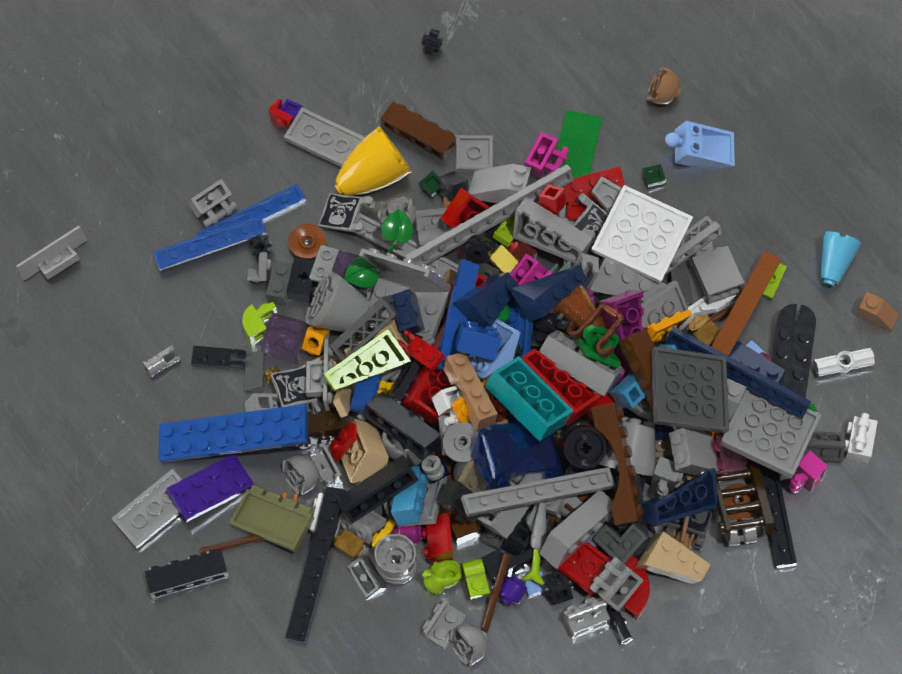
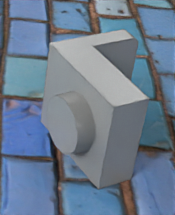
(260, 274)

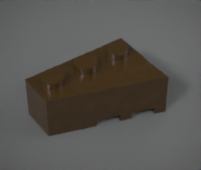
(324, 426)

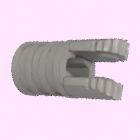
(158, 363)

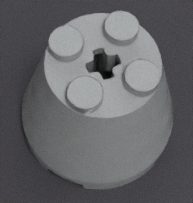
(335, 304)
(642, 443)

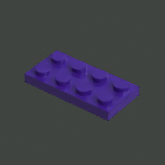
(210, 487)

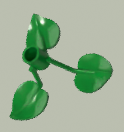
(394, 228)

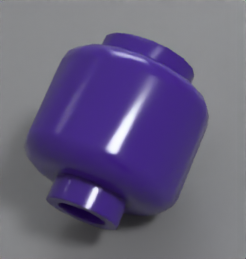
(513, 590)

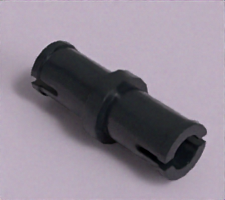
(619, 624)

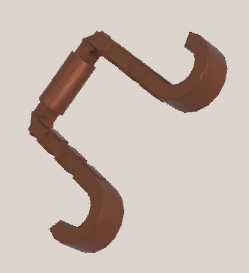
(603, 341)

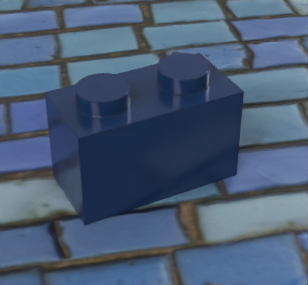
(408, 311)

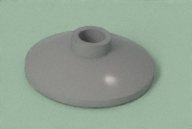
(451, 441)

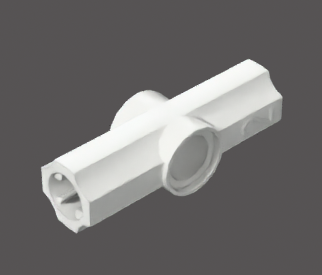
(832, 364)

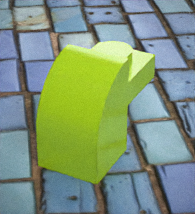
(254, 319)
(475, 578)

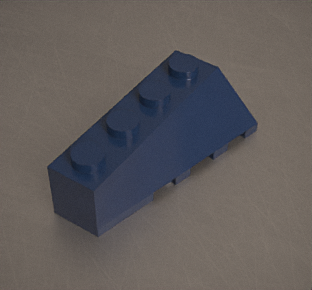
(544, 294)
(688, 500)

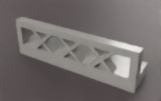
(697, 242)

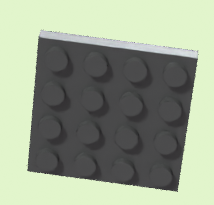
(690, 390)

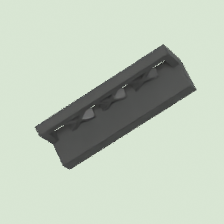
(361, 324)
(825, 448)

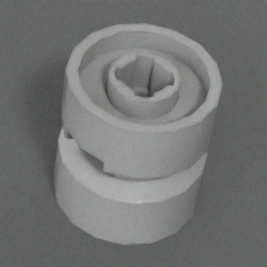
(748, 535)

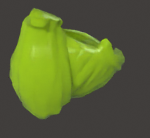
(442, 576)

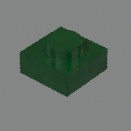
(654, 175)
(430, 183)

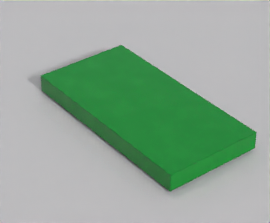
(580, 136)

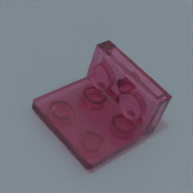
(729, 459)

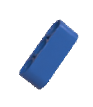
(364, 393)

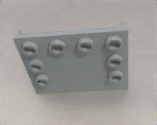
(400, 275)

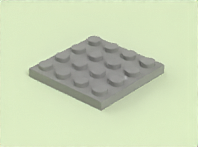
(769, 433)

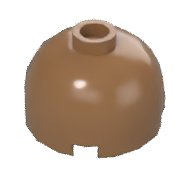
(664, 87)

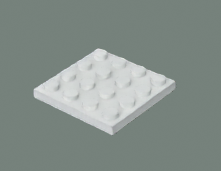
(642, 234)

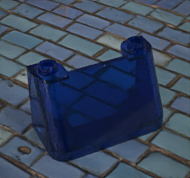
(513, 450)

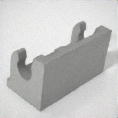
(590, 267)
(328, 471)

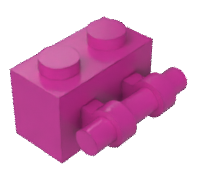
(542, 154)
(529, 270)
(808, 473)

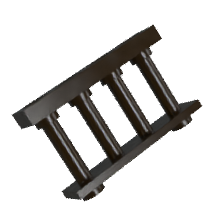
(761, 503)

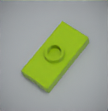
(504, 233)
(774, 282)

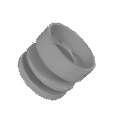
(398, 549)

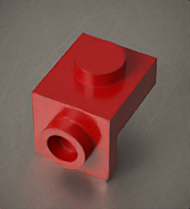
(278, 116)

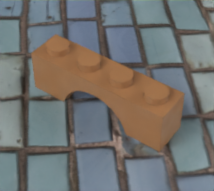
(479, 406)

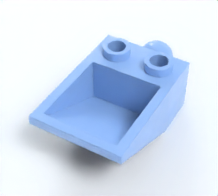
(702, 145)
(510, 337)

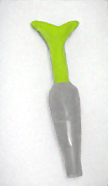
(538, 539)

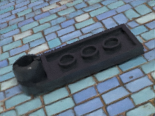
(794, 346)

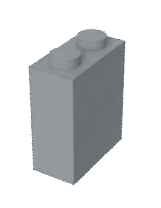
(717, 274)
(693, 451)

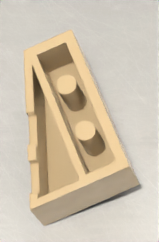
(672, 559)

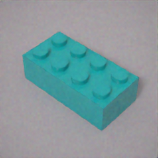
(529, 398)

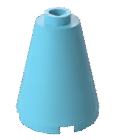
(837, 256)

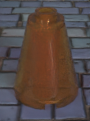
(578, 308)

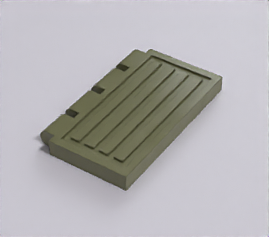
(273, 517)

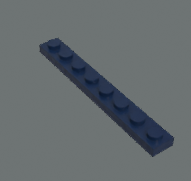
(744, 375)

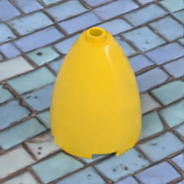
(371, 166)

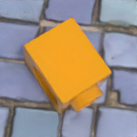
(319, 334)

